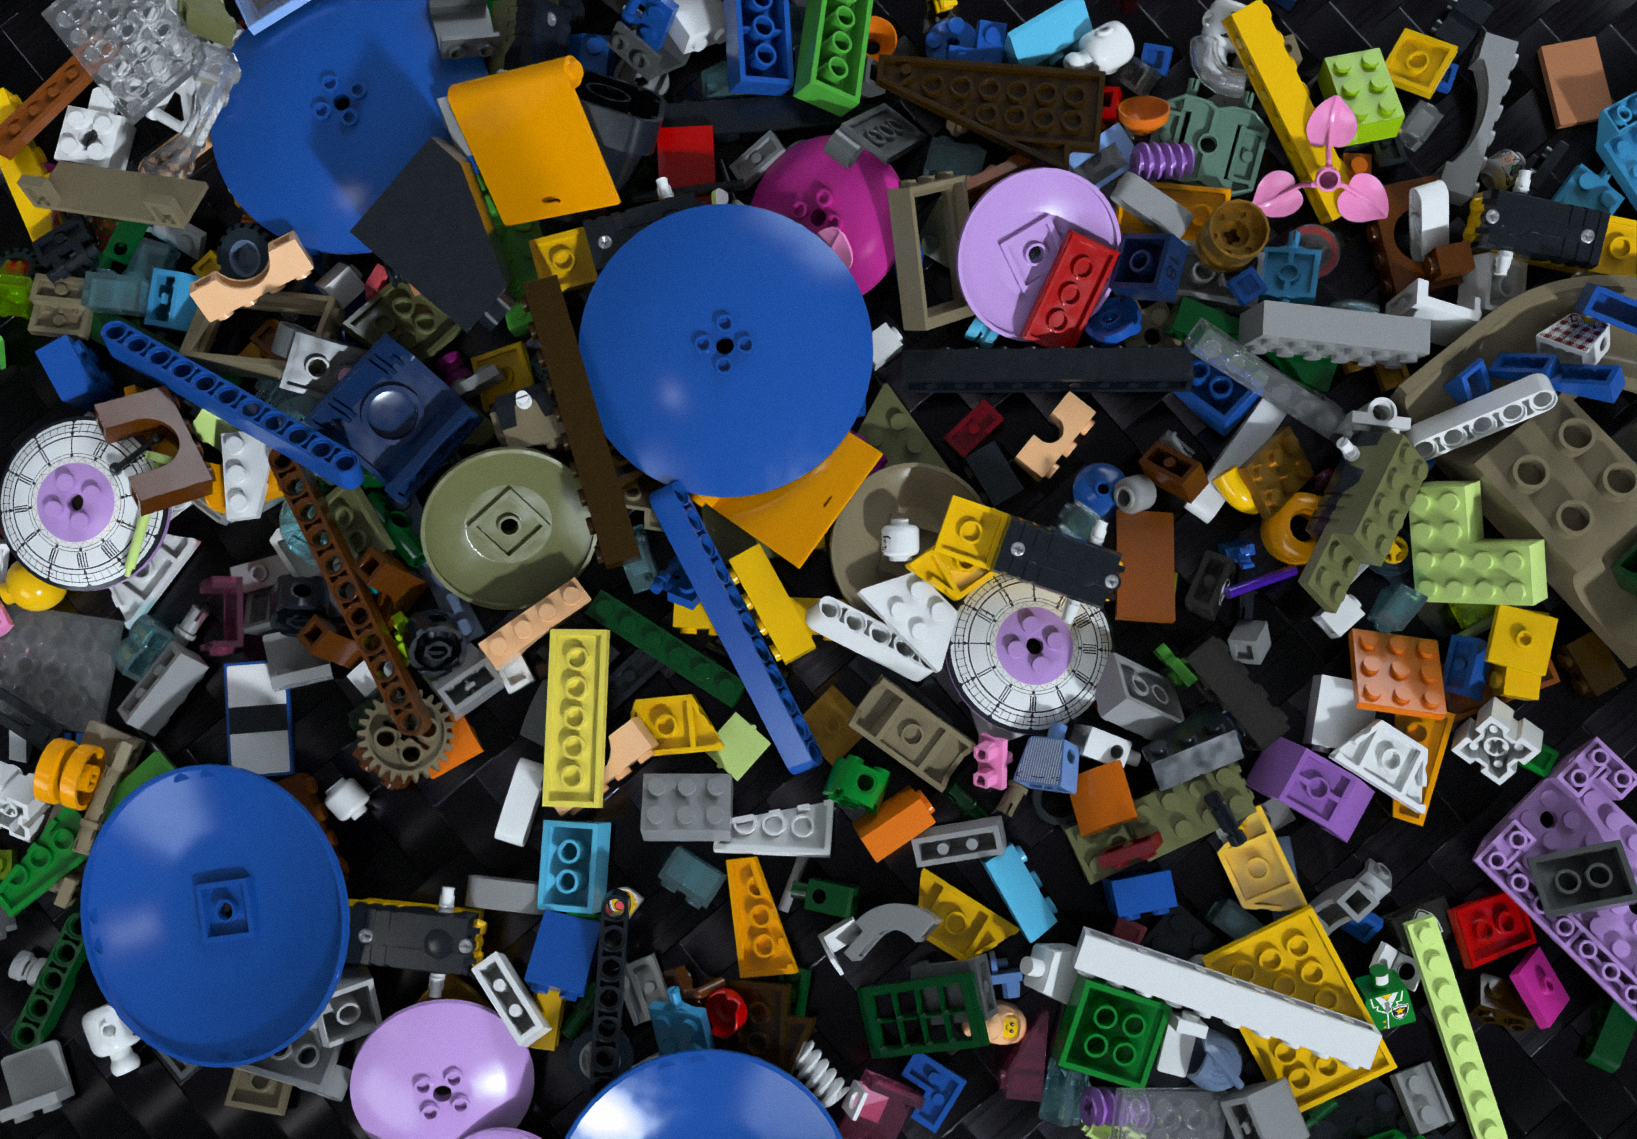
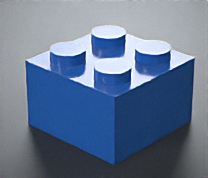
(76, 373)
(1140, 892)

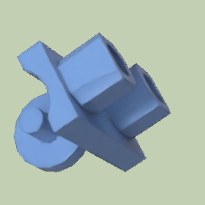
(1008, 978)

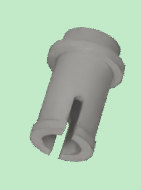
(1170, 439)

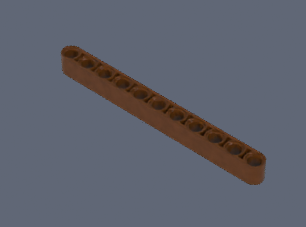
(361, 599)

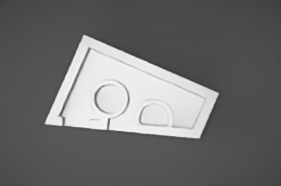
(245, 475)

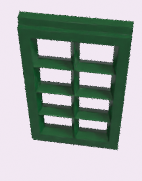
(973, 1010)

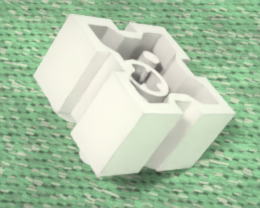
(1497, 741)
(18, 807)

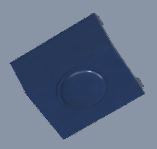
(395, 417)

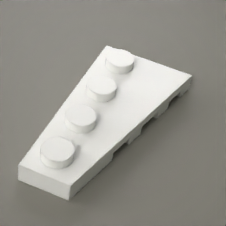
(788, 832)

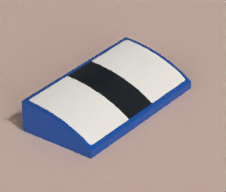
(258, 720)

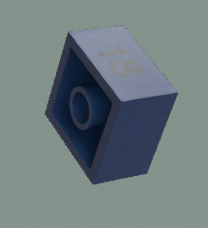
(1148, 266)

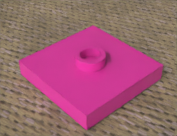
(1539, 988)

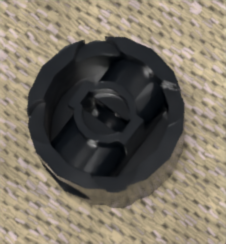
(296, 601)
(434, 642)

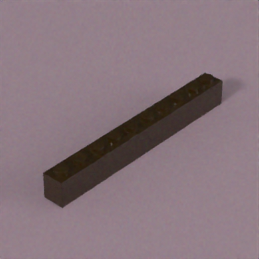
(581, 421)

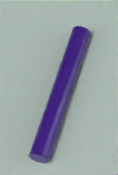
(1260, 581)

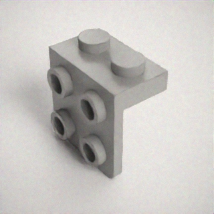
(36, 1081)

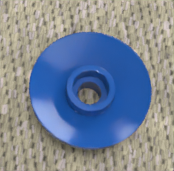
(1086, 488)

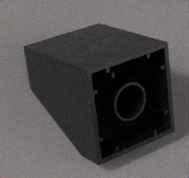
(442, 236)

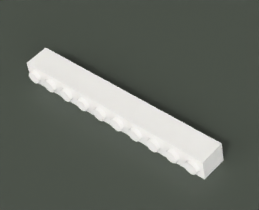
(1226, 998)

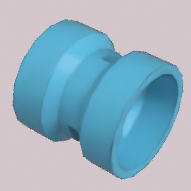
(981, 334)

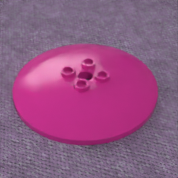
(853, 199)

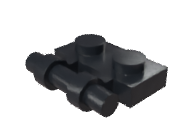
(61, 242)

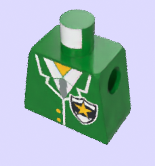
(1385, 997)

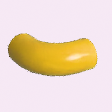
(1234, 490)

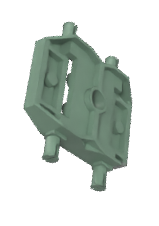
(1220, 125)

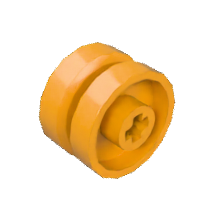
(68, 773)

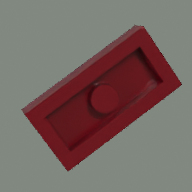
(973, 429)
(1122, 853)

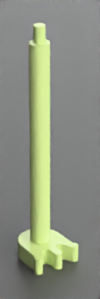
(142, 523)

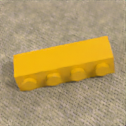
(772, 605)

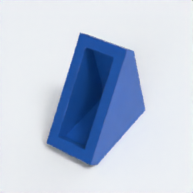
(1469, 383)

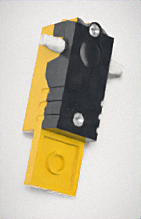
(1549, 233)
(583, 252)
(1032, 553)
(417, 936)

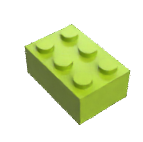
(1367, 90)

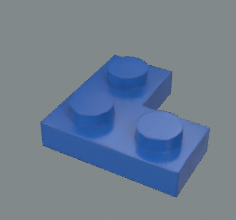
(987, 45)
(939, 1085)

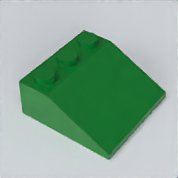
(1110, 1032)

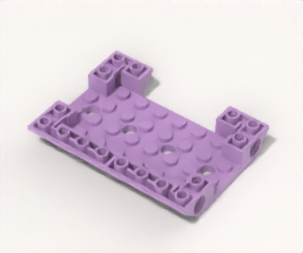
(1583, 814)

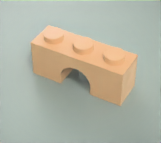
(1071, 418)

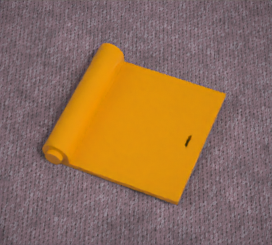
(533, 141)
(800, 513)

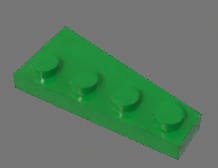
(44, 864)

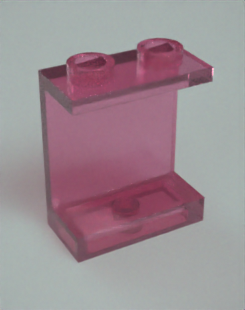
(233, 613)
(883, 1108)

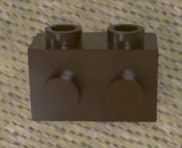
(1500, 1003)

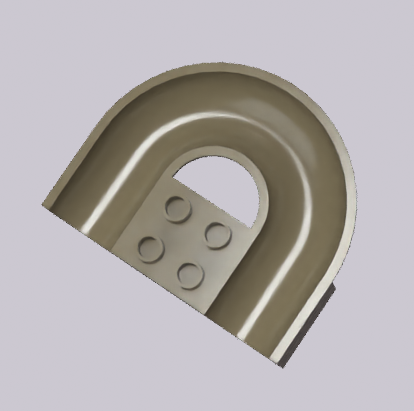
(1555, 471)

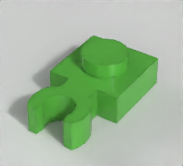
(1178, 672)

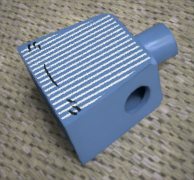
(1049, 762)

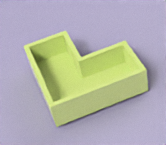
(1456, 561)

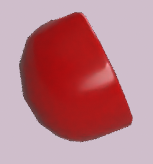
(726, 1012)

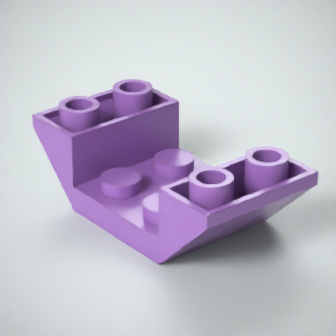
(1311, 786)

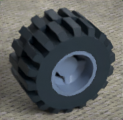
(244, 251)

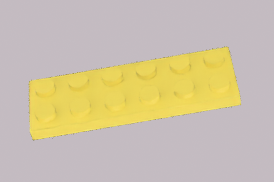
(576, 718)

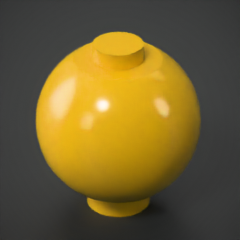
(28, 590)

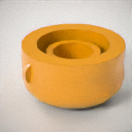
(1277, 533)

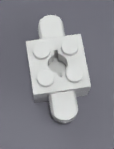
(107, 133)

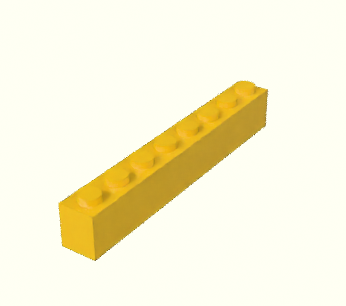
(1283, 99)

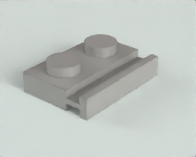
(643, 986)
(1421, 1098)

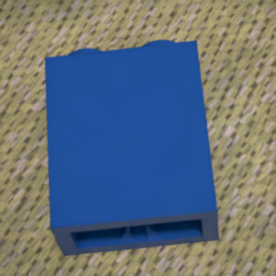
(563, 955)

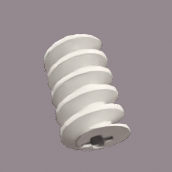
(818, 1077)

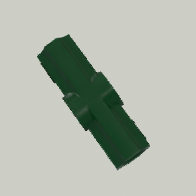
(399, 529)

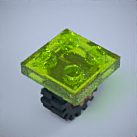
(16, 282)

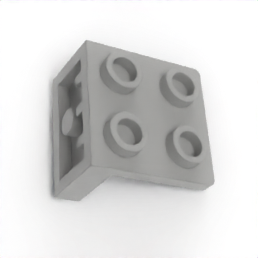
(292, 663)

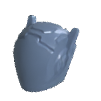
(1215, 1063)

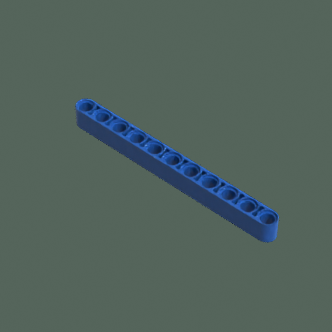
(233, 405)
(736, 628)

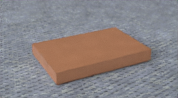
(1574, 81)

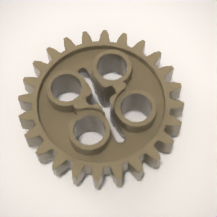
(390, 758)

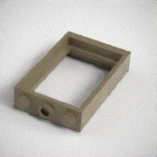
(908, 253)
(202, 335)

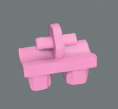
(992, 762)

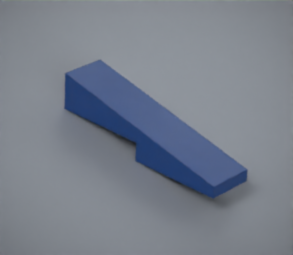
(1582, 380)

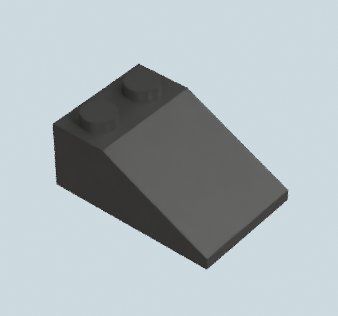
(1584, 879)

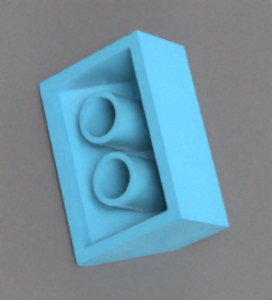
(1048, 36)
(573, 865)
(1021, 892)

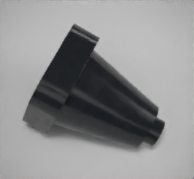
(625, 127)

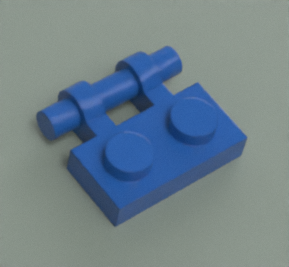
(653, 22)
(679, 591)

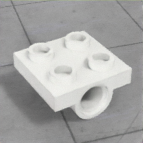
(1376, 416)

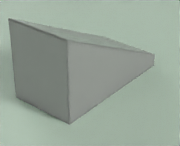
(19, 748)

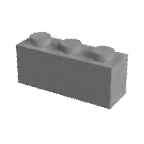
(162, 688)
(960, 841)

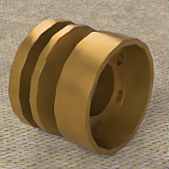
(1246, 232)

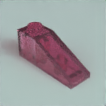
(1026, 1063)

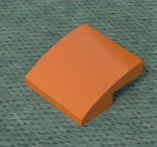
(465, 744)
(1102, 799)

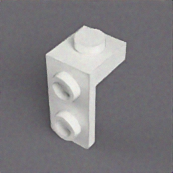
(1179, 1042)

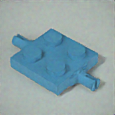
(1589, 190)
(1291, 272)
(680, 1025)

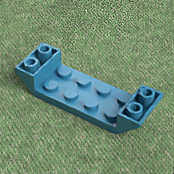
(1618, 143)

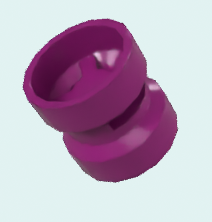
(453, 367)

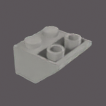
(467, 684)
(1264, 1112)

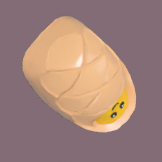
(1006, 1026)

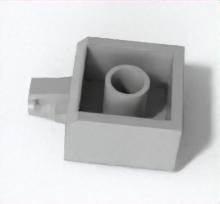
(351, 1010)

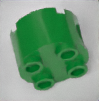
(856, 784)

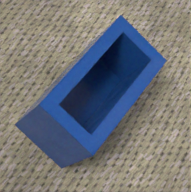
(1608, 307)

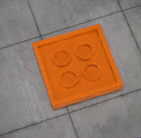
(1396, 674)

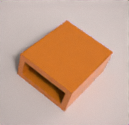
(896, 822)

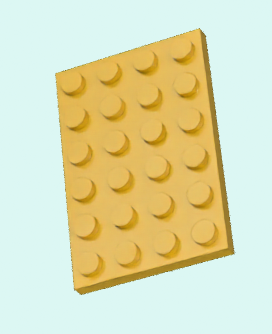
(1302, 963)

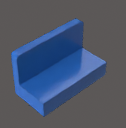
(1465, 667)

